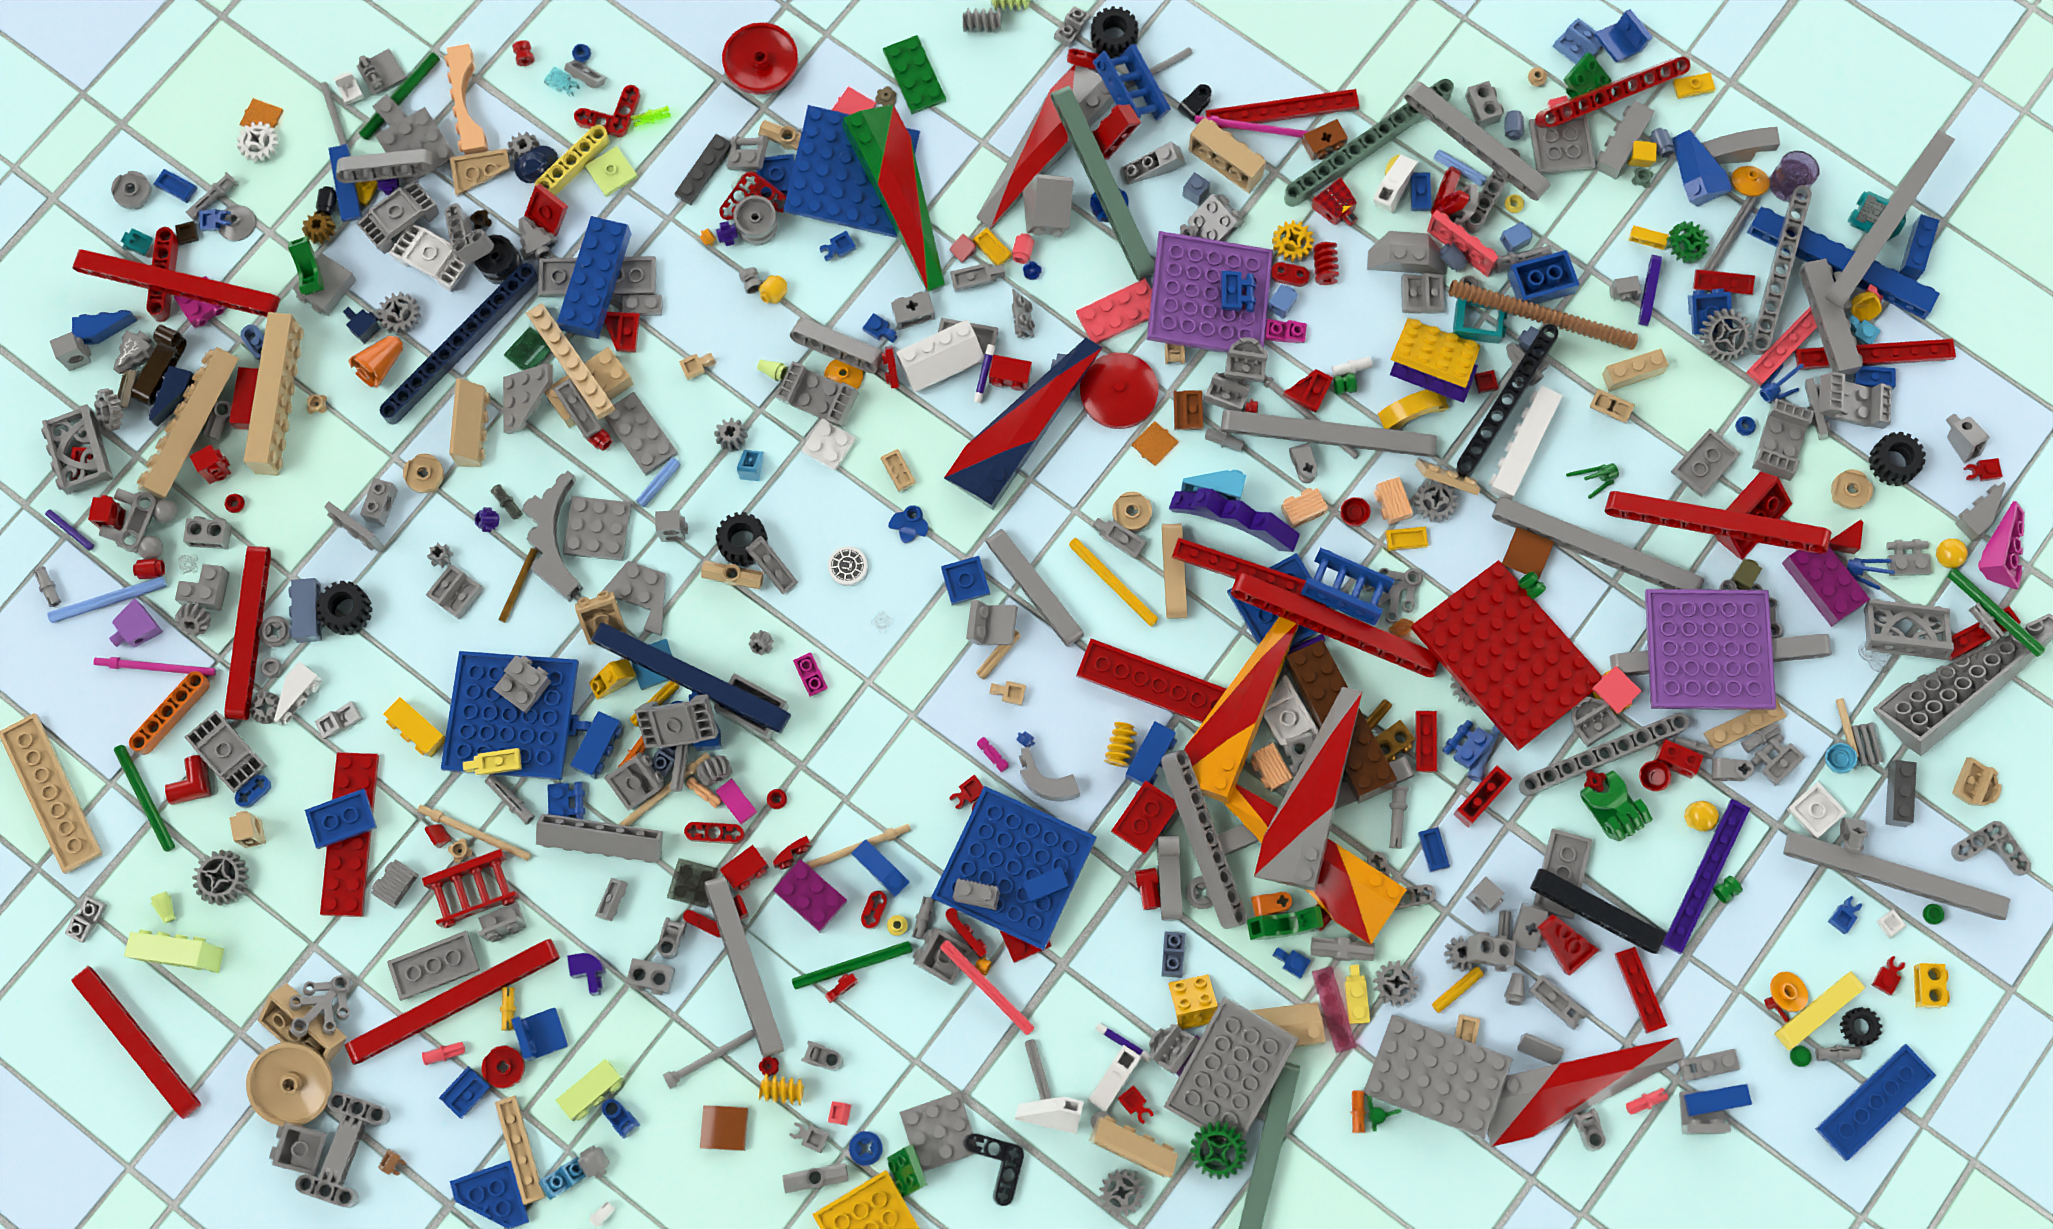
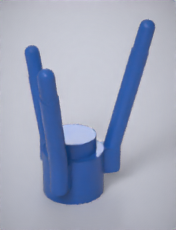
(1771, 391)
(1857, 567)

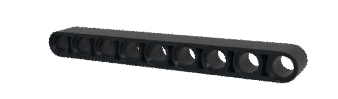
(1511, 392)

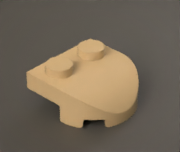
(1977, 784)

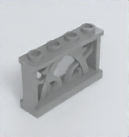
(98, 463)
(1919, 615)

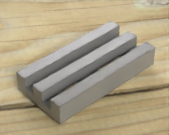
(1873, 738)

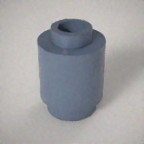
(1514, 125)
(1663, 142)
(1453, 257)

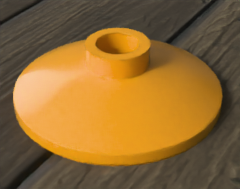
(1750, 181)
(853, 376)
(1789, 991)

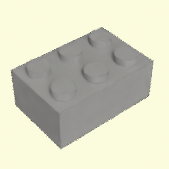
(744, 722)

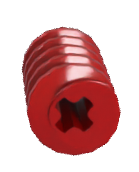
(1324, 263)

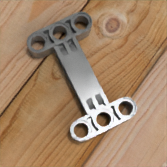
(342, 1150)

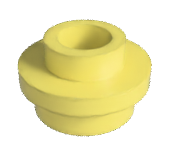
(1516, 199)
(897, 932)

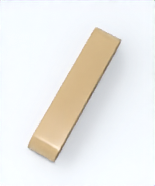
(1173, 573)

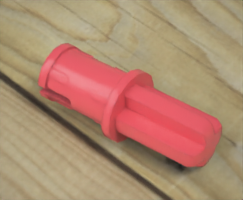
(443, 1053)
(1646, 1101)

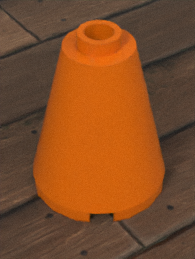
(376, 360)

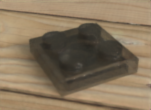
(688, 883)

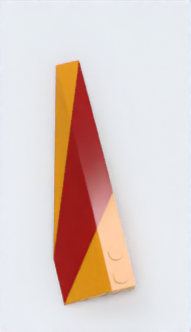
(1228, 731)
(1347, 887)

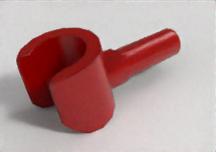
(1770, 1004)

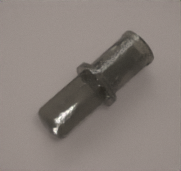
(506, 502)

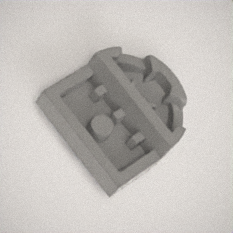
(1464, 214)
(1246, 360)
(1227, 392)
(1593, 720)
(1171, 1047)

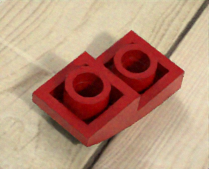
(786, 857)

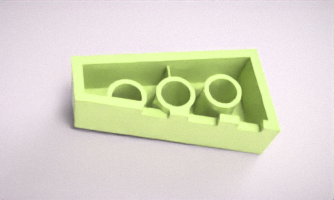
(174, 951)

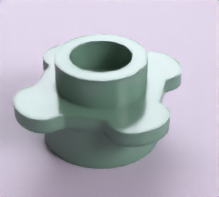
(1642, 172)

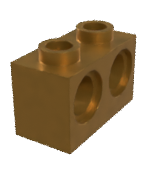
(1387, 739)

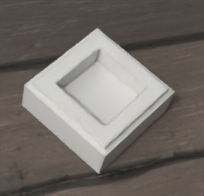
(1891, 923)

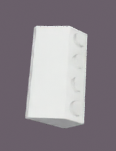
(940, 356)

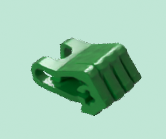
(1615, 809)

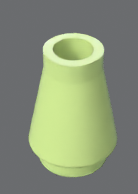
(773, 369)
(163, 906)

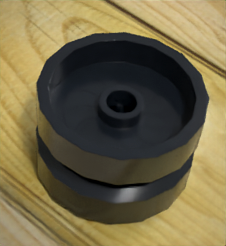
(500, 262)

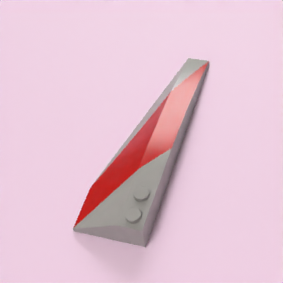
(1301, 827)

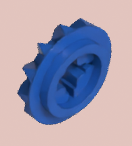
(855, 1148)

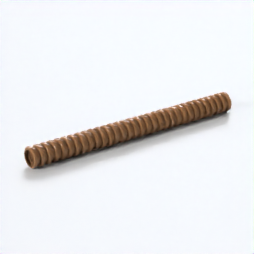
(1543, 314)

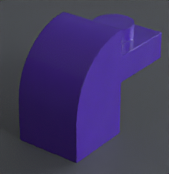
(587, 965)

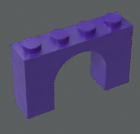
(1433, 383)

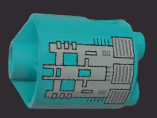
(1868, 212)

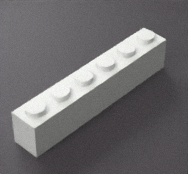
(1525, 443)

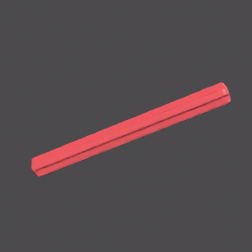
(987, 987)

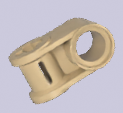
(1174, 353)

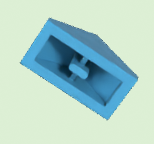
(750, 465)

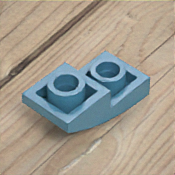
(562, 1179)

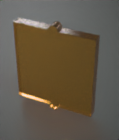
(261, 111)
(1154, 443)

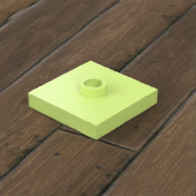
(611, 171)

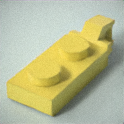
(494, 762)
(1356, 997)

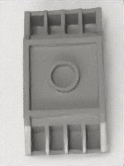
(396, 214)
(817, 394)
(1854, 402)
(1782, 439)
(676, 722)
(225, 751)

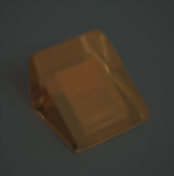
(1401, 627)

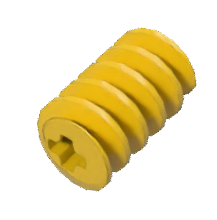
(1120, 743)
(781, 1089)

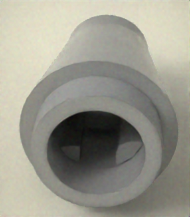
(1515, 990)

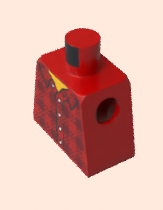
(1336, 204)

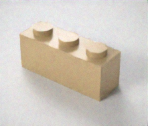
(1635, 369)

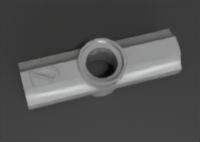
(1342, 949)
(801, 1180)

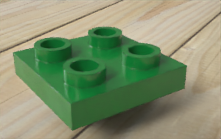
(1585, 76)
(907, 1171)

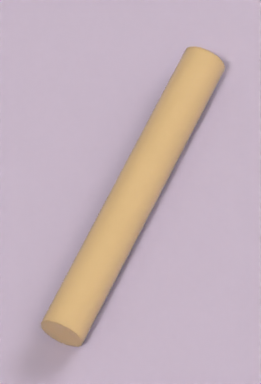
(1846, 724)

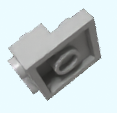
(522, 683)
(635, 780)
(934, 960)
(297, 1148)

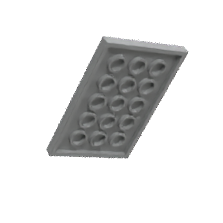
(1231, 1069)
(1438, 1076)

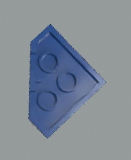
(492, 1195)

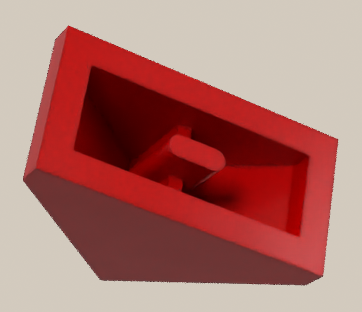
(1849, 540)

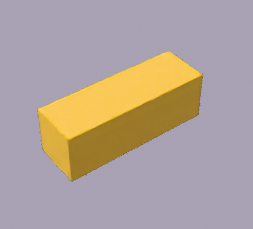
(1648, 237)

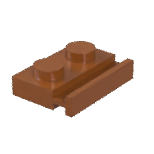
(1188, 410)

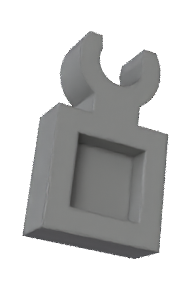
(812, 1138)

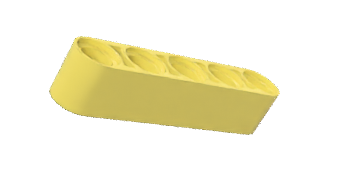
(575, 153)
(1819, 1010)

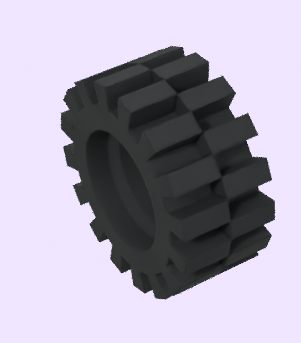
(1872, 1021)

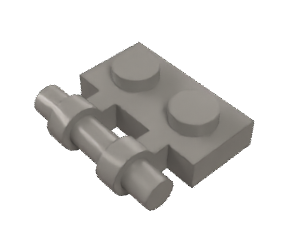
(1909, 564)
(1781, 764)

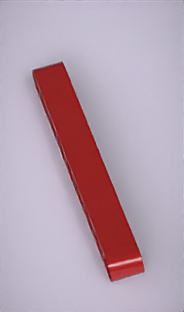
(1605, 92)
(247, 633)
(136, 1042)

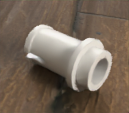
(601, 1214)

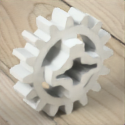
(250, 148)

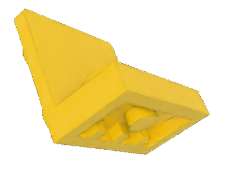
(1193, 1001)

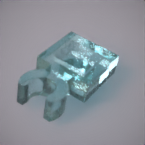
(560, 80)

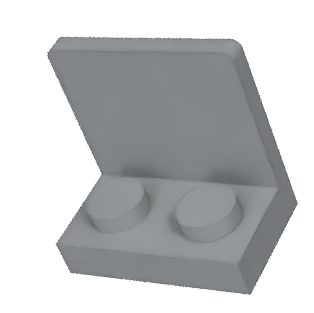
(991, 623)
(501, 922)
(1704, 1123)

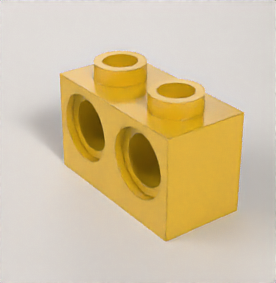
(1924, 985)

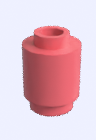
(1022, 248)

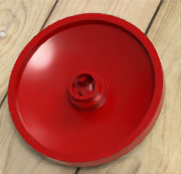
(760, 58)
(1119, 390)

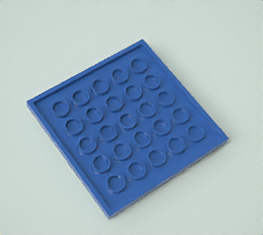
(830, 179)
(488, 722)
(1004, 848)

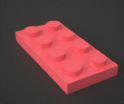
(1448, 232)
(1116, 312)

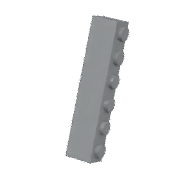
(1830, 318)
(599, 838)

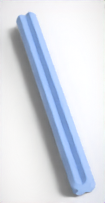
(106, 599)

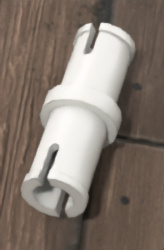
(1352, 366)

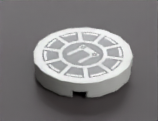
(847, 565)

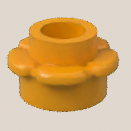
(707, 237)
(983, 966)

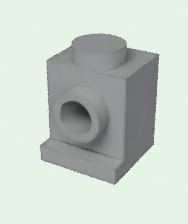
(1625, 289)

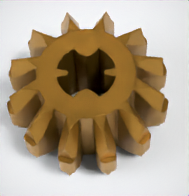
(319, 220)

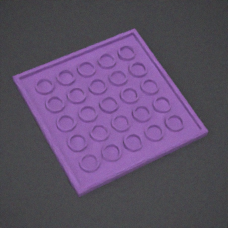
(1188, 292)
(1710, 649)

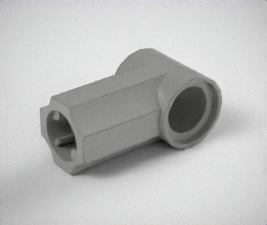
(216, 422)

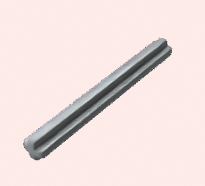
(1730, 234)

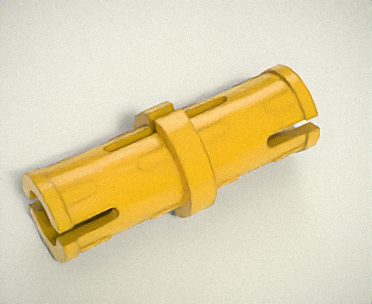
(507, 1008)

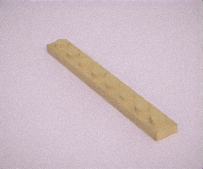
(570, 361)

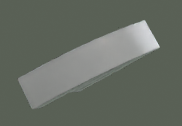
(1743, 145)

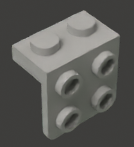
(1215, 217)

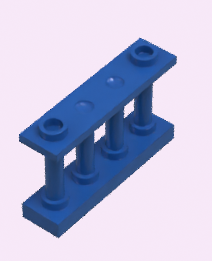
(1142, 77)
(1340, 600)

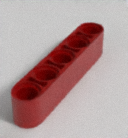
(161, 248)

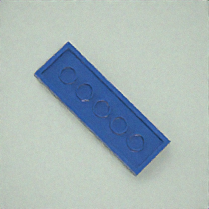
(1875, 1102)

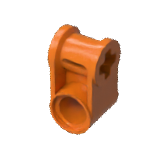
(1267, 903)

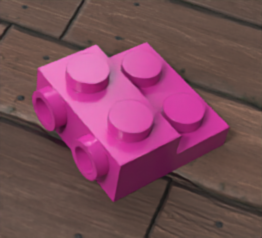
(198, 312)

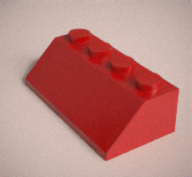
(1763, 498)

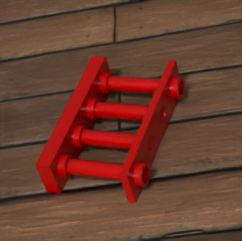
(455, 875)

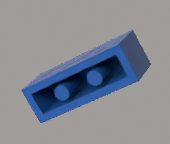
(1919, 246)
(597, 745)
(1150, 754)

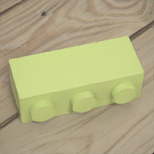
(590, 1090)

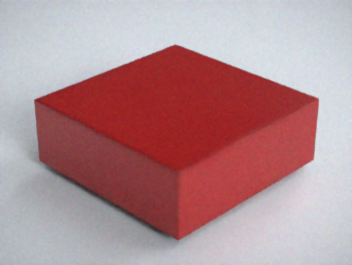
(1486, 381)

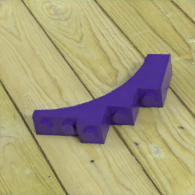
(1236, 513)

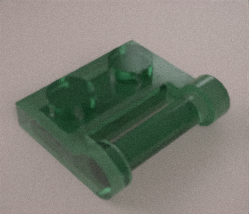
(525, 347)

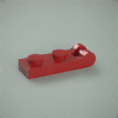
(965, 932)

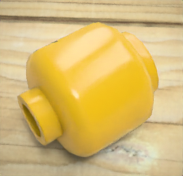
(773, 289)

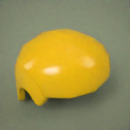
(1866, 306)
(1951, 553)
(1701, 816)

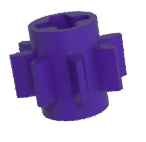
(388, 185)
(727, 233)
(486, 519)

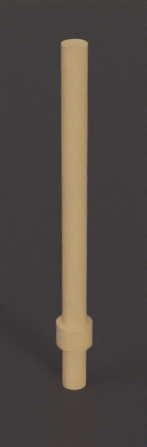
(691, 769)
(438, 816)
(889, 834)

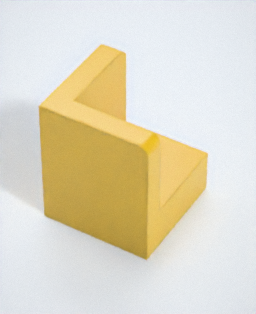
(1643, 154)

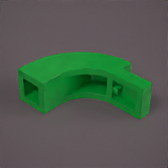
(307, 266)
(1285, 925)

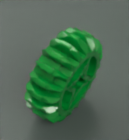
(1213, 1142)

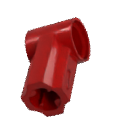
(1147, 883)

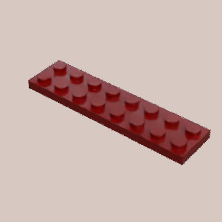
(1148, 681)
(348, 860)

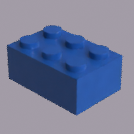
(1544, 278)

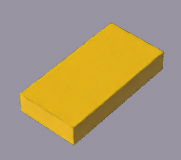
(992, 247)
(1406, 538)

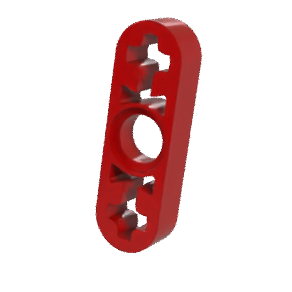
(699, 826)

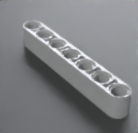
(1034, 587)

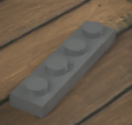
(703, 169)

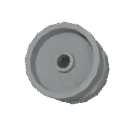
(755, 220)

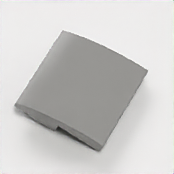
(1422, 293)
(455, 591)

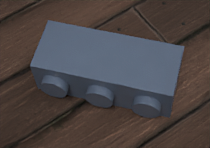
(305, 619)

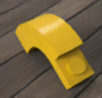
(1411, 407)

